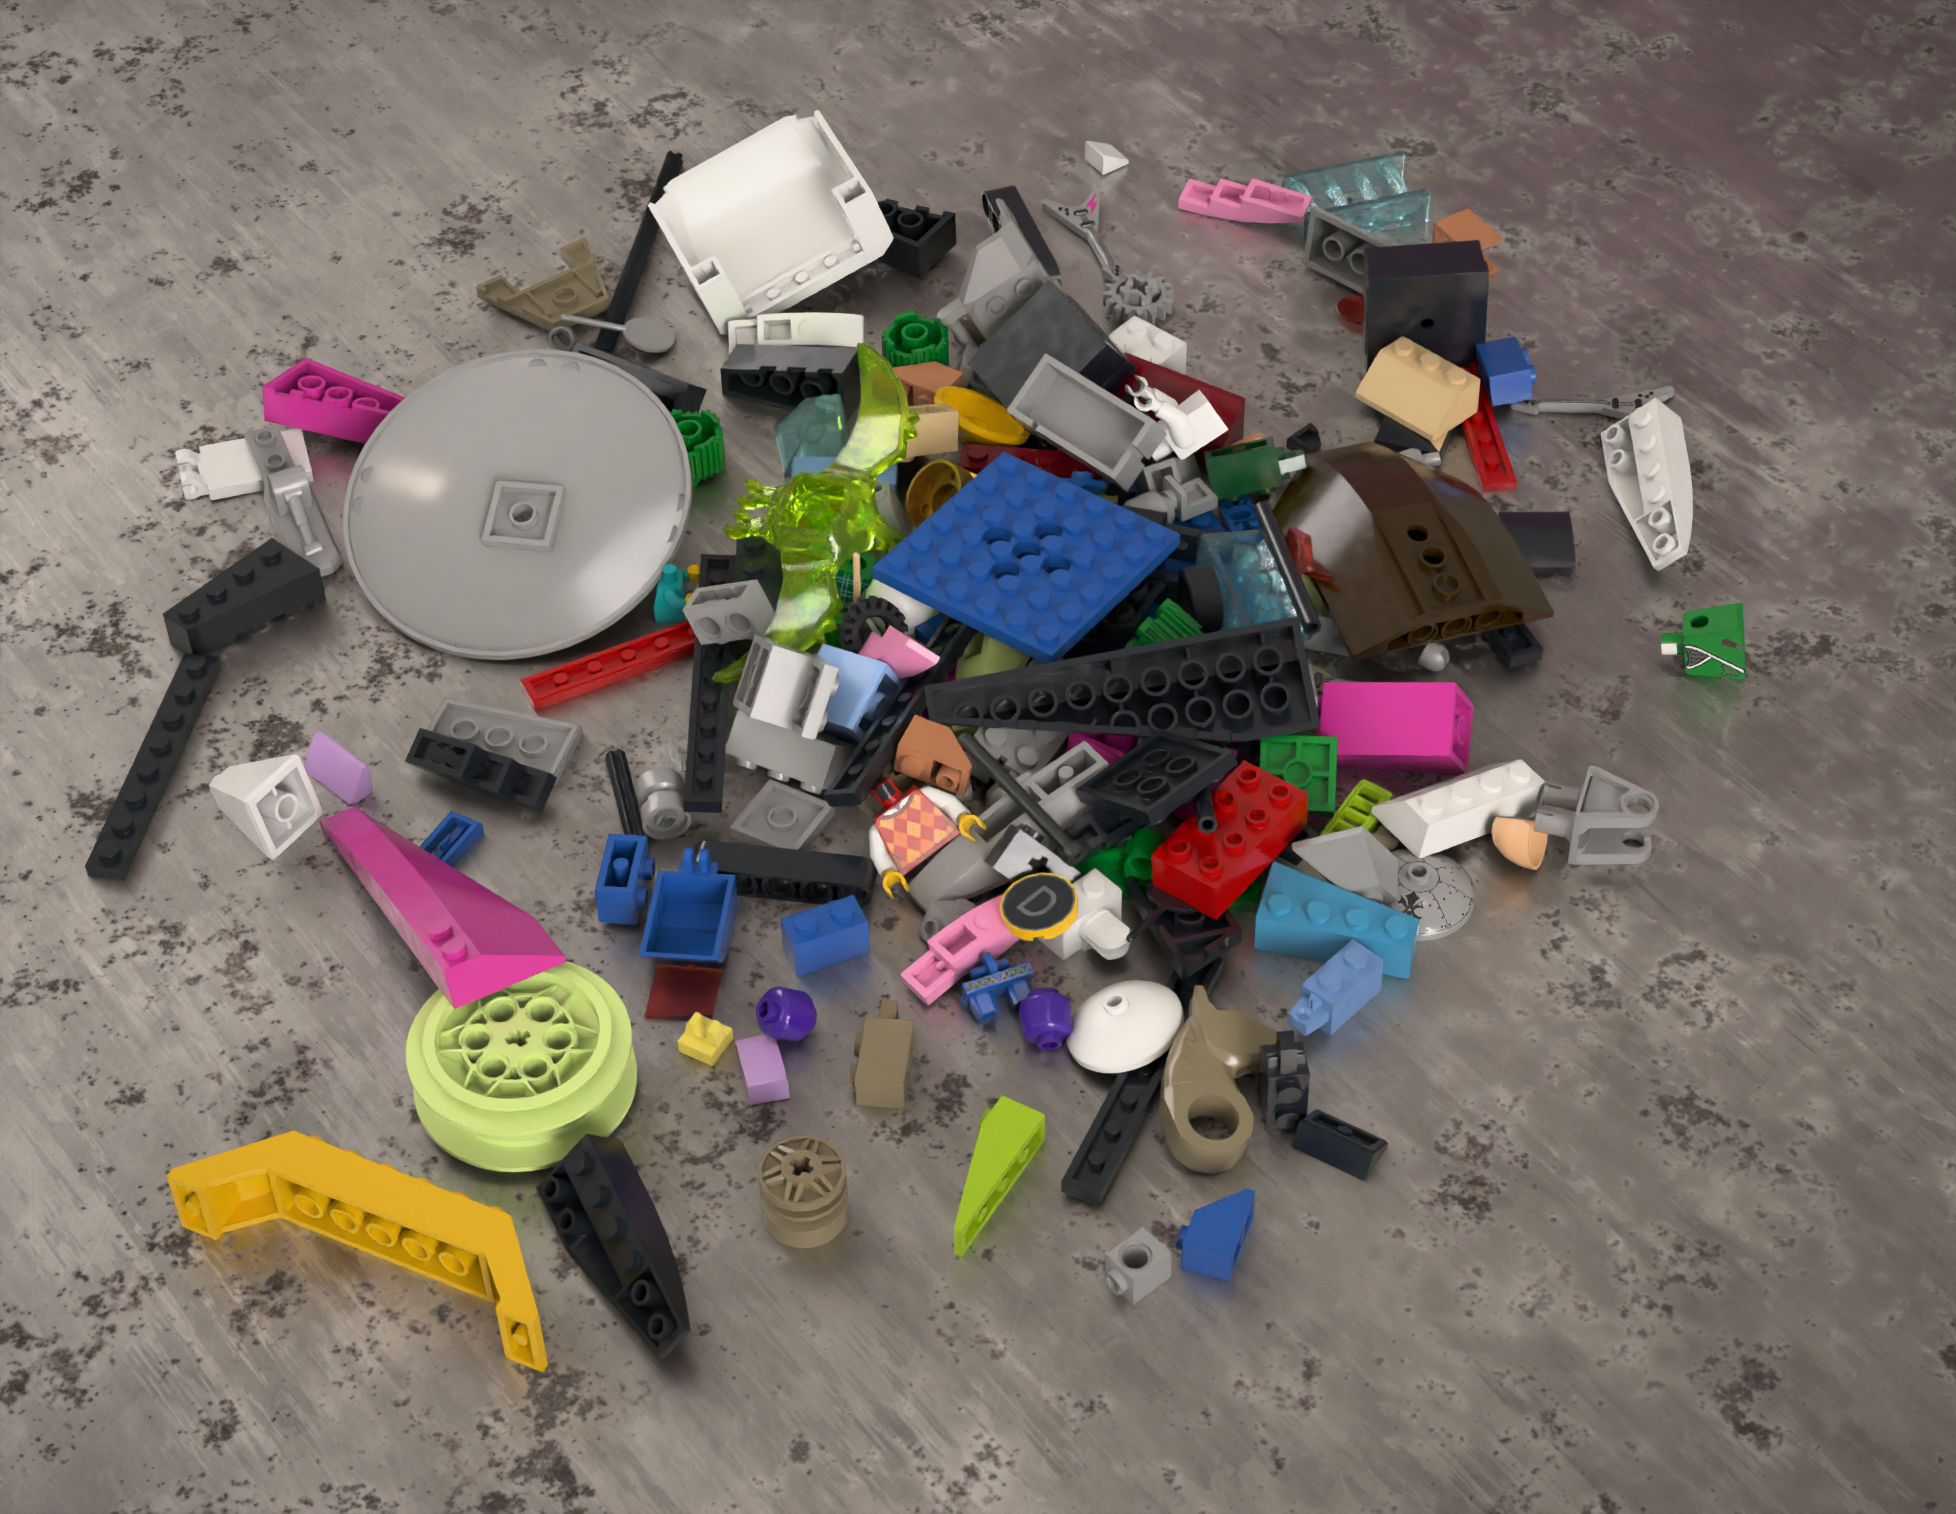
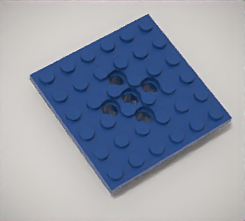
(1026, 558)

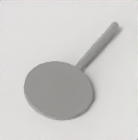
(640, 332)

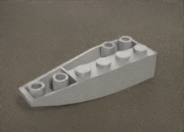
(960, 866)

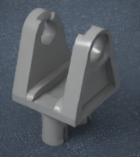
(1599, 818)

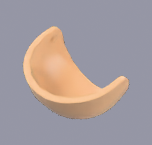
(1519, 842)

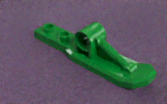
(1135, 861)

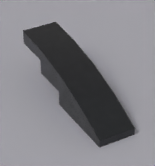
(481, 769)

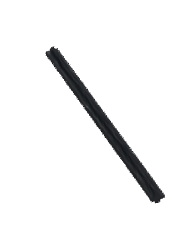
(637, 257)

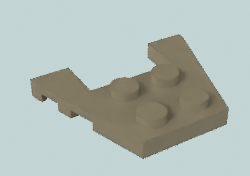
(572, 292)

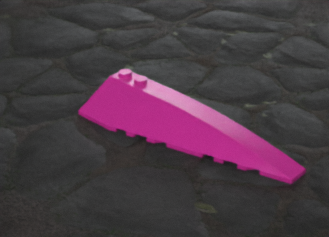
(451, 923)

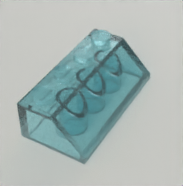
(1247, 578)

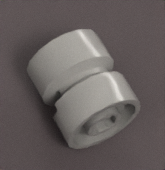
(661, 803)

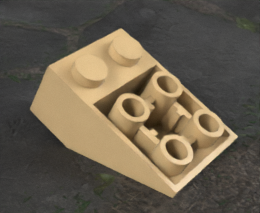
(935, 430)

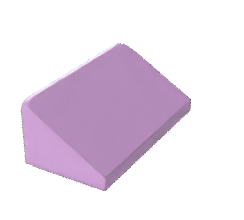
(338, 769)

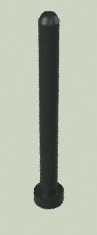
(1072, 850)

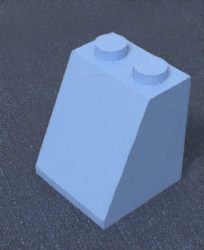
(861, 692)

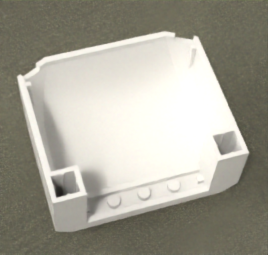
(771, 220)

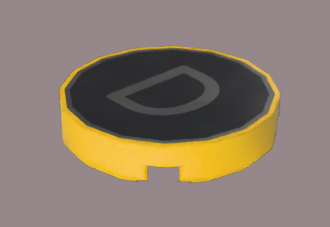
(1039, 906)

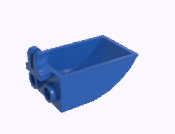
(691, 912)

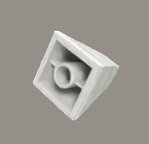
(268, 801)

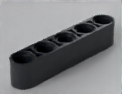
(1025, 222)
(793, 872)

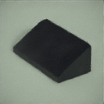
(1339, 1143)

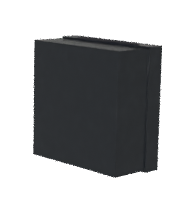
(1428, 296)
(1053, 326)

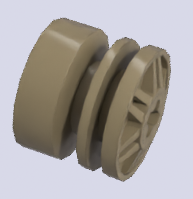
(803, 1191)

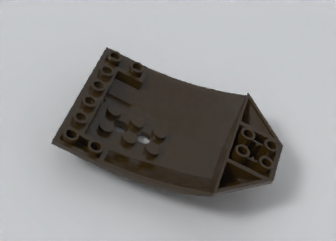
(1383, 592)

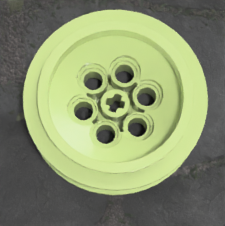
(523, 1069)

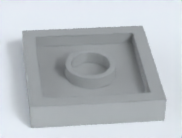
(782, 818)

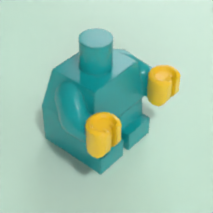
(672, 593)

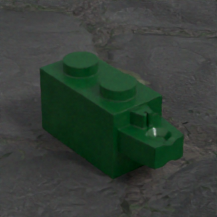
(1250, 468)

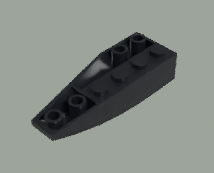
(618, 1238)

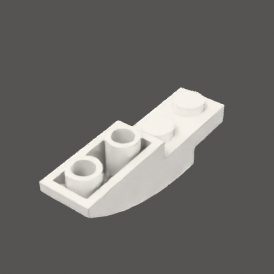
(799, 329)

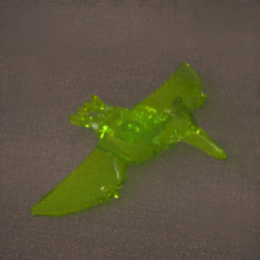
(829, 514)

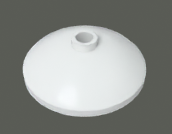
(1125, 1026)

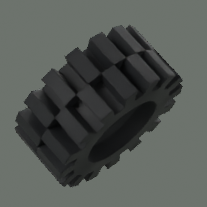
(860, 612)

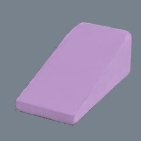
(762, 1069)

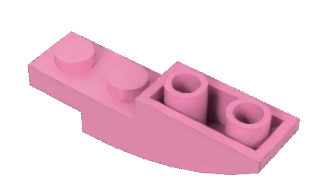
(958, 950)

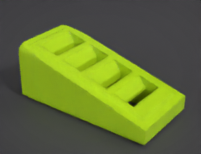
(1361, 798)

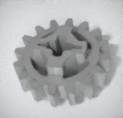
(1138, 296)

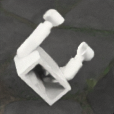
(1186, 425)

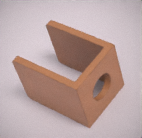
(1466, 227)

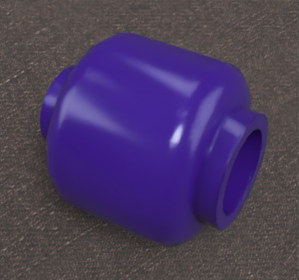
(786, 1014)
(1046, 1018)

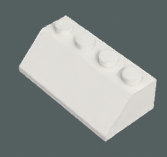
(1461, 807)

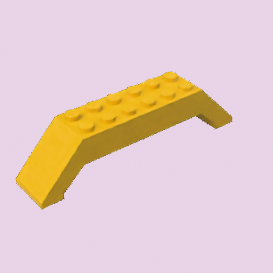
(372, 1211)

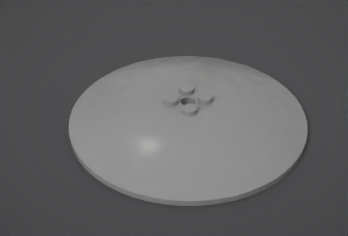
(505, 436)

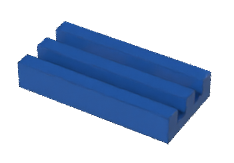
(458, 843)

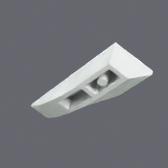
(1652, 479)

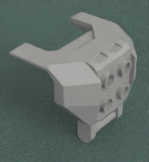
(997, 282)

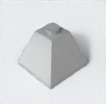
(1353, 862)

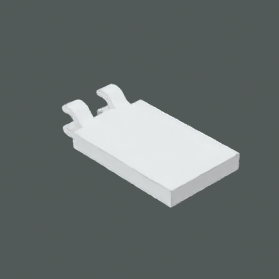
(228, 467)

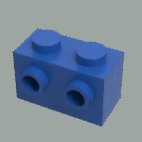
(1505, 371)
(623, 879)
(825, 935)

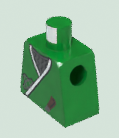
(1710, 642)

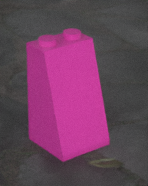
(1398, 725)

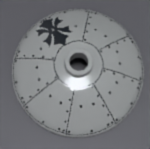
(1435, 892)

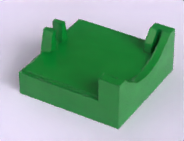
(1306, 764)

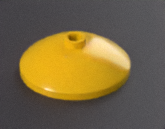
(982, 418)

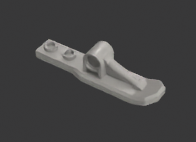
(292, 501)

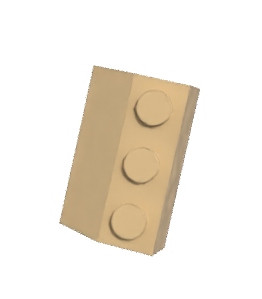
(1419, 389)

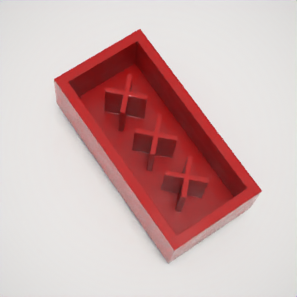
(1255, 824)

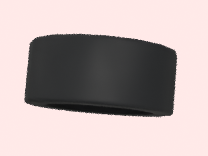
(1202, 596)

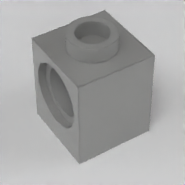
(1149, 1258)

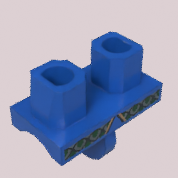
(992, 981)

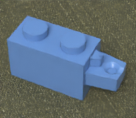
(1337, 990)

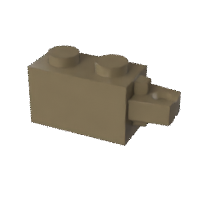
(884, 1059)

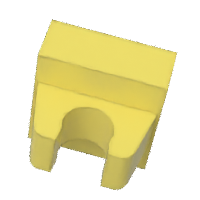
(705, 1039)

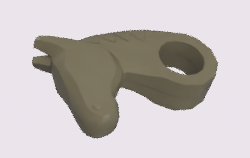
(1200, 1082)

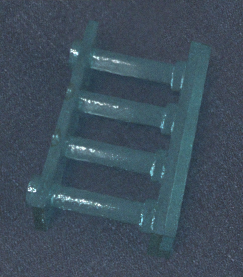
(1374, 213)

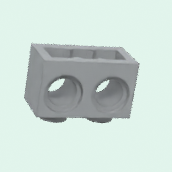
(729, 612)

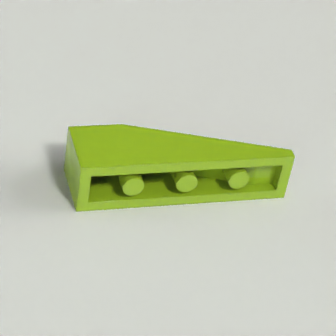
(1003, 1149)

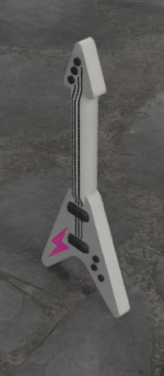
(1085, 222)
(1614, 407)

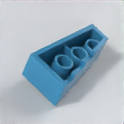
(1317, 919)

